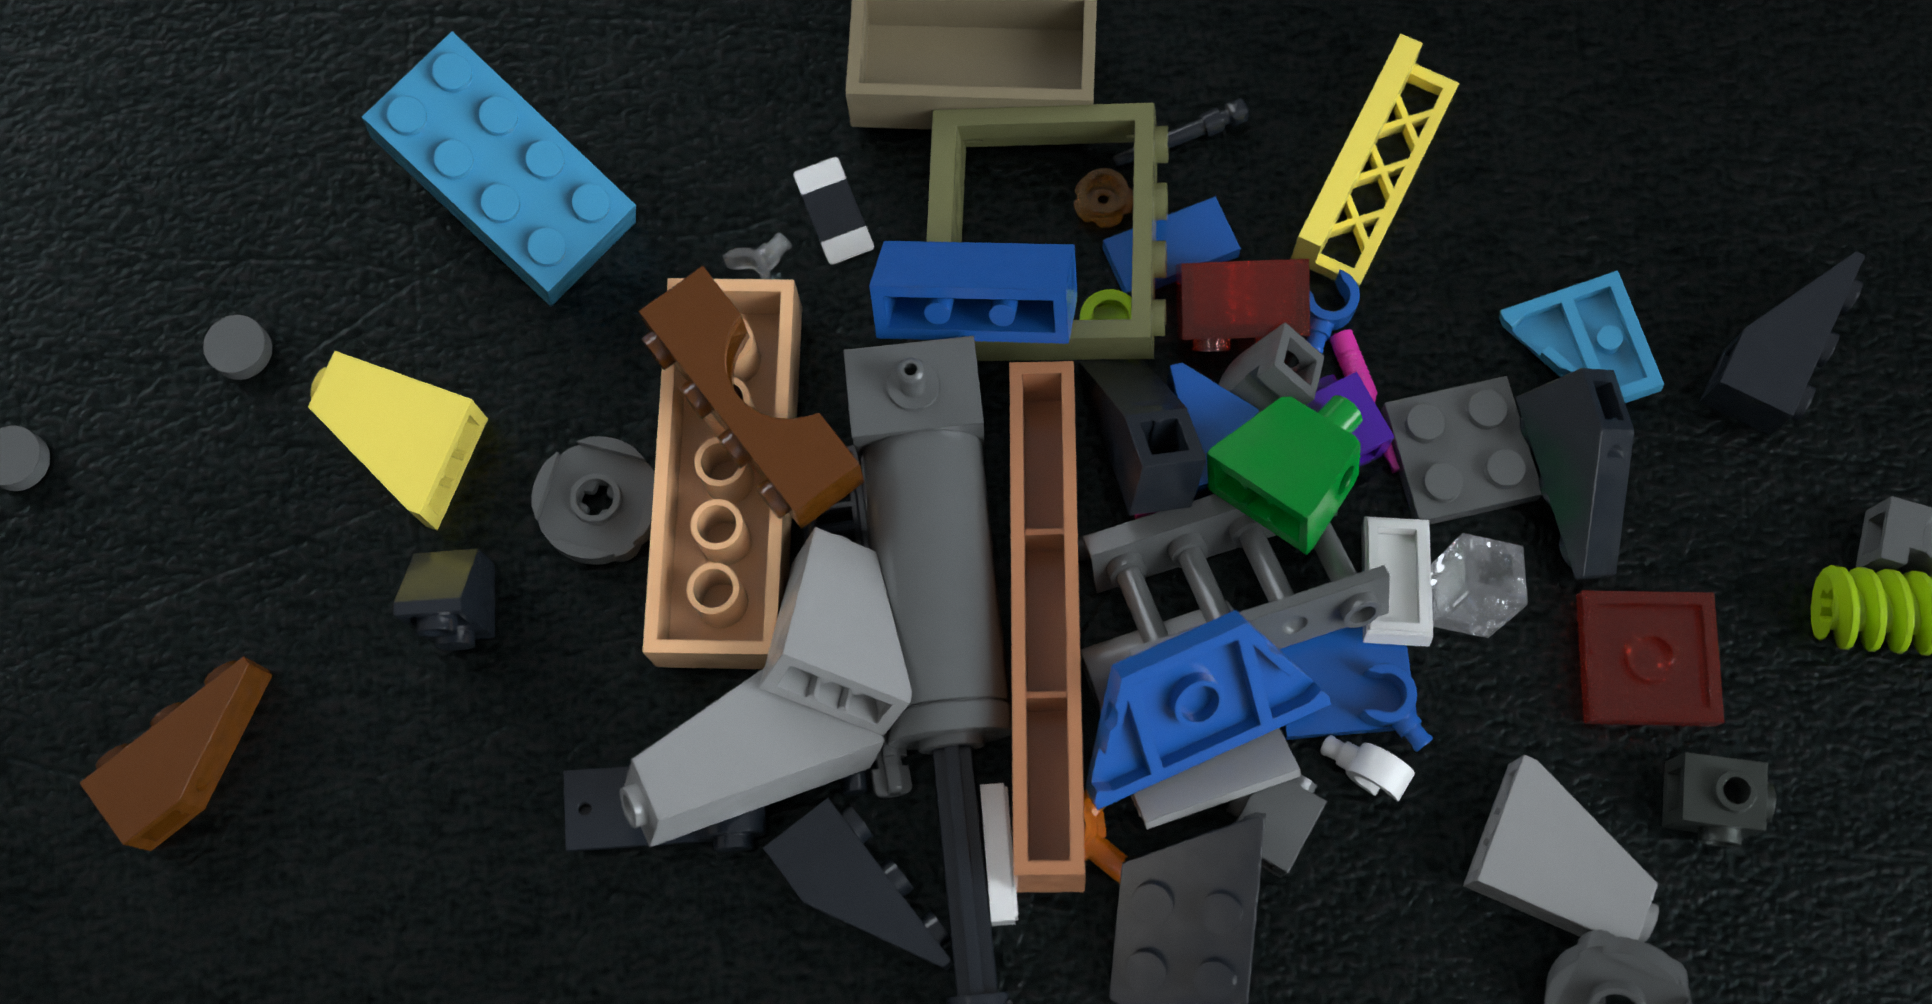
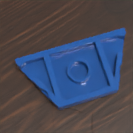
(1192, 704)

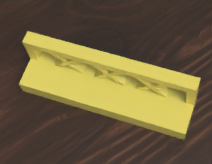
(1362, 146)

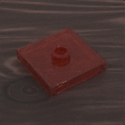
(1649, 658)

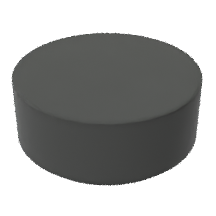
(237, 347)
(22, 458)

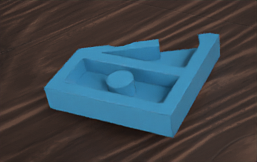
(1588, 328)

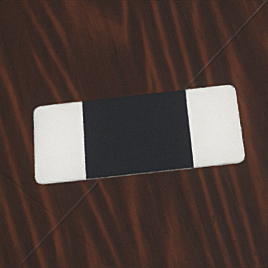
(833, 210)

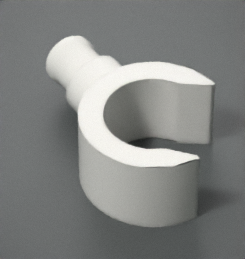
(1370, 766)

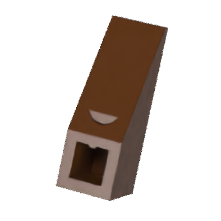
(174, 767)

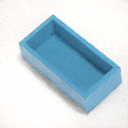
(500, 168)

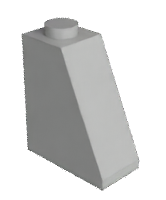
(838, 637)
(1558, 861)

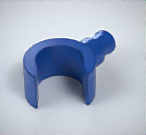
(1323, 321)
(1404, 719)

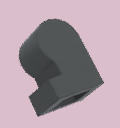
(1263, 377)
(1897, 536)

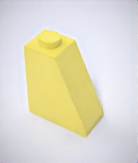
(401, 430)

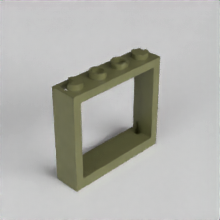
(1052, 125)

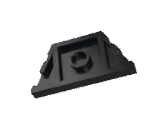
(1190, 918)

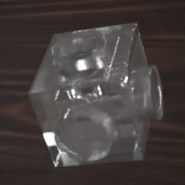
(1478, 585)

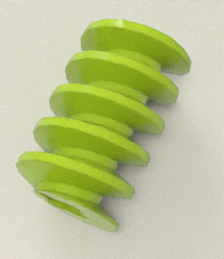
(1873, 607)

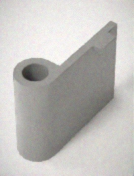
(1216, 781)

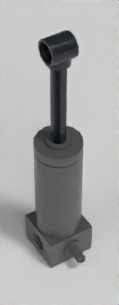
(930, 524)

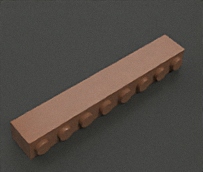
(1045, 631)

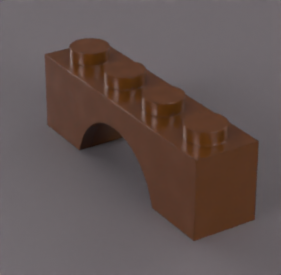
(798, 458)

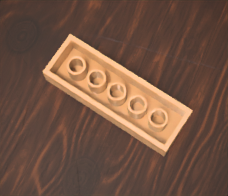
(713, 540)

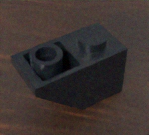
(449, 598)

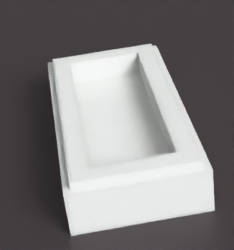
(1405, 552)
(999, 854)

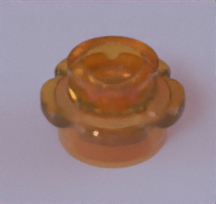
(1106, 183)

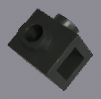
(1717, 798)

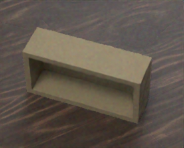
(966, 56)

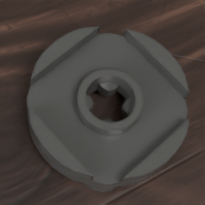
(579, 471)
(1615, 966)

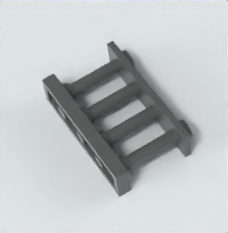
(1211, 527)

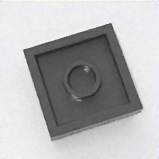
(1462, 451)

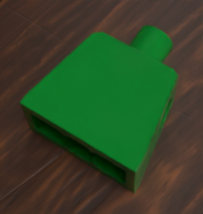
(1289, 467)

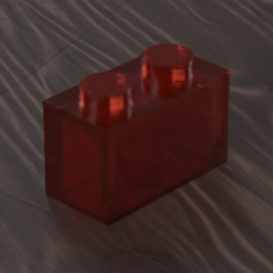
(1240, 300)

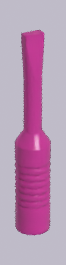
(1352, 361)

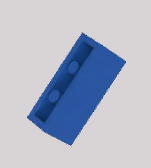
(975, 291)

